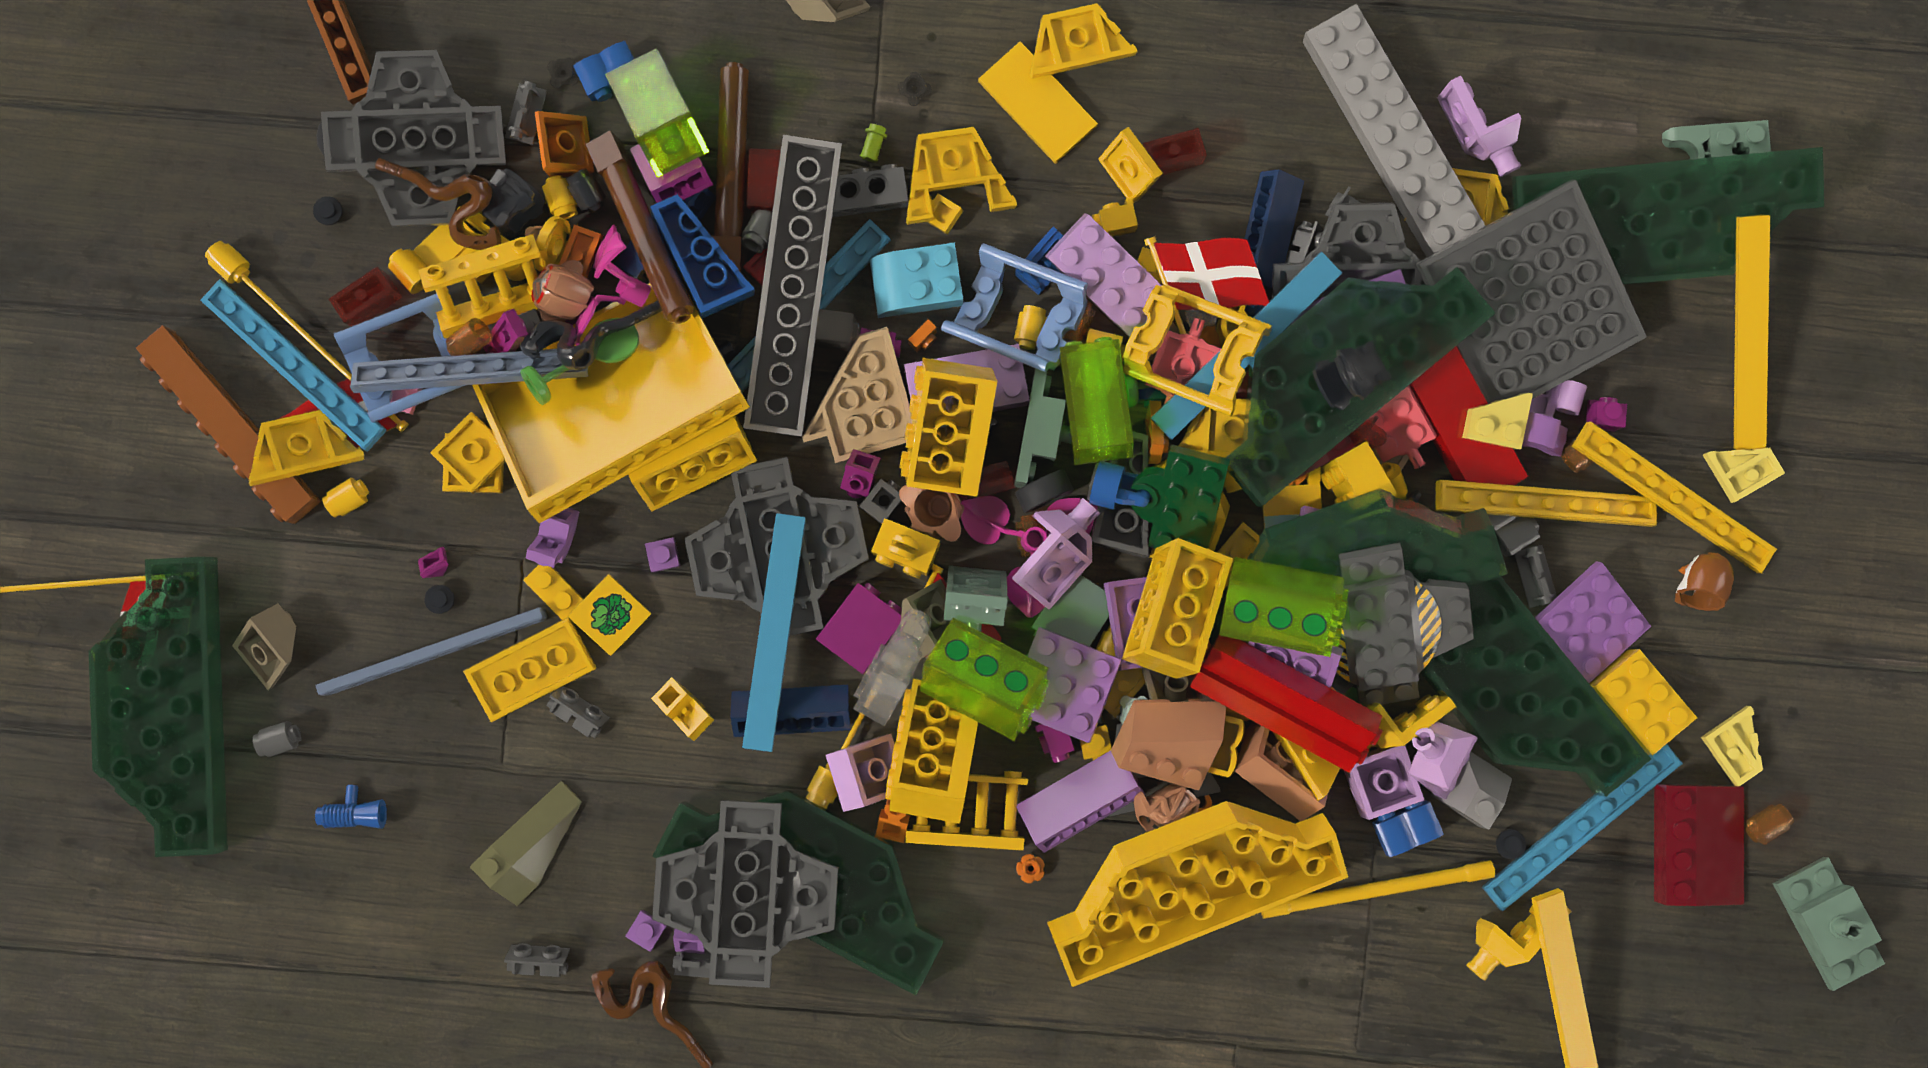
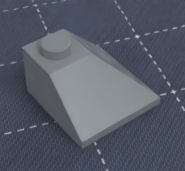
(1479, 792)

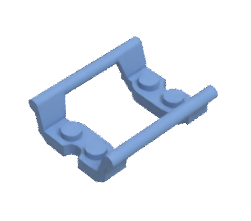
(988, 291)
(353, 346)

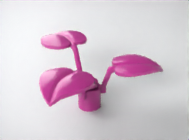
(628, 287)
(985, 520)

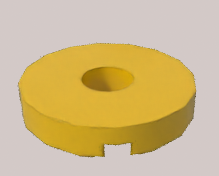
(552, 242)

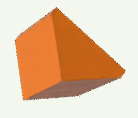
(563, 143)

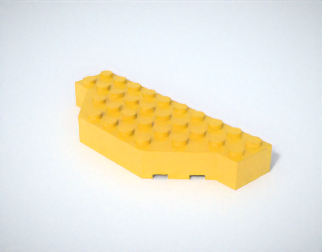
(1192, 882)

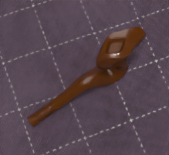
(480, 197)
(658, 975)

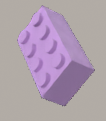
(1113, 276)
(1011, 384)

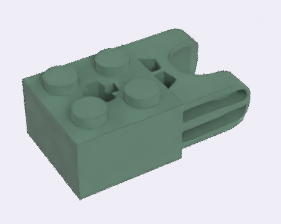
(1719, 139)

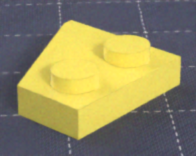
(1499, 422)
(1743, 470)
(1736, 746)

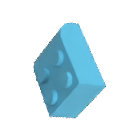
(916, 280)

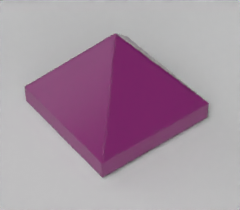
(433, 564)

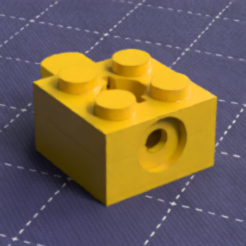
(905, 548)

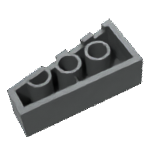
(1122, 527)

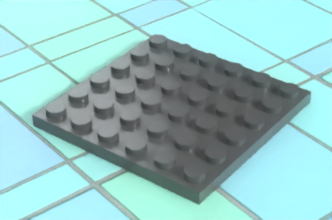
(1550, 293)

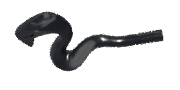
(584, 354)

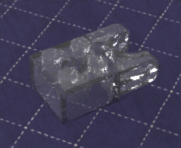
(892, 668)

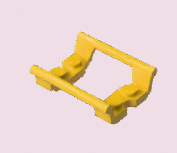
(1227, 368)

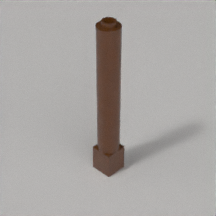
(731, 161)
(616, 169)

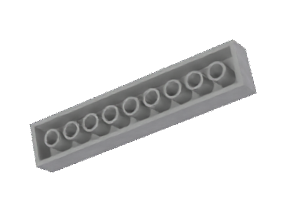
(1392, 131)
(792, 285)

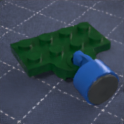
(1176, 499)

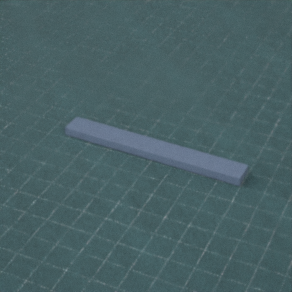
(453, 371)
(432, 652)

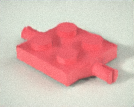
(1182, 356)
(1405, 427)

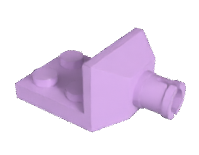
(1471, 129)
(1061, 555)
(1440, 757)

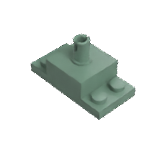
(1042, 429)
(976, 596)
(1831, 923)

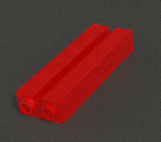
(1445, 396)
(1288, 702)

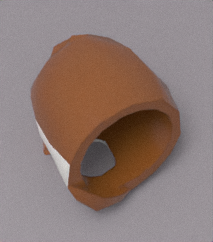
(1711, 580)

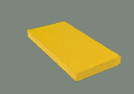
(1037, 104)
(529, 669)

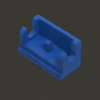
(1037, 256)

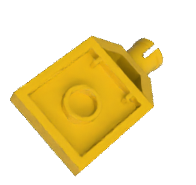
(1403, 727)
(1504, 950)

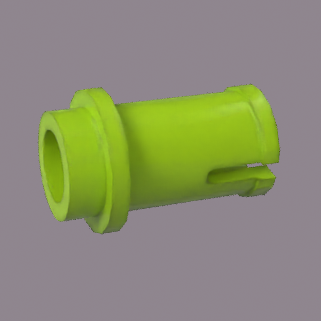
(873, 142)

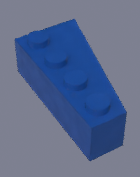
(705, 268)

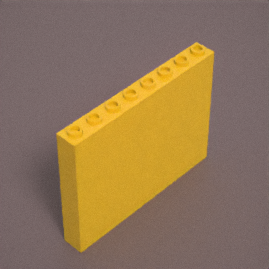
(615, 416)

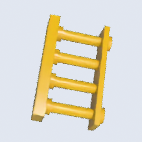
(475, 264)
(979, 834)

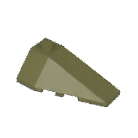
(523, 853)

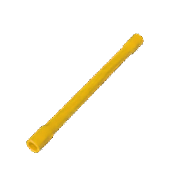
(1468, 873)

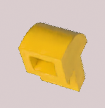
(683, 708)

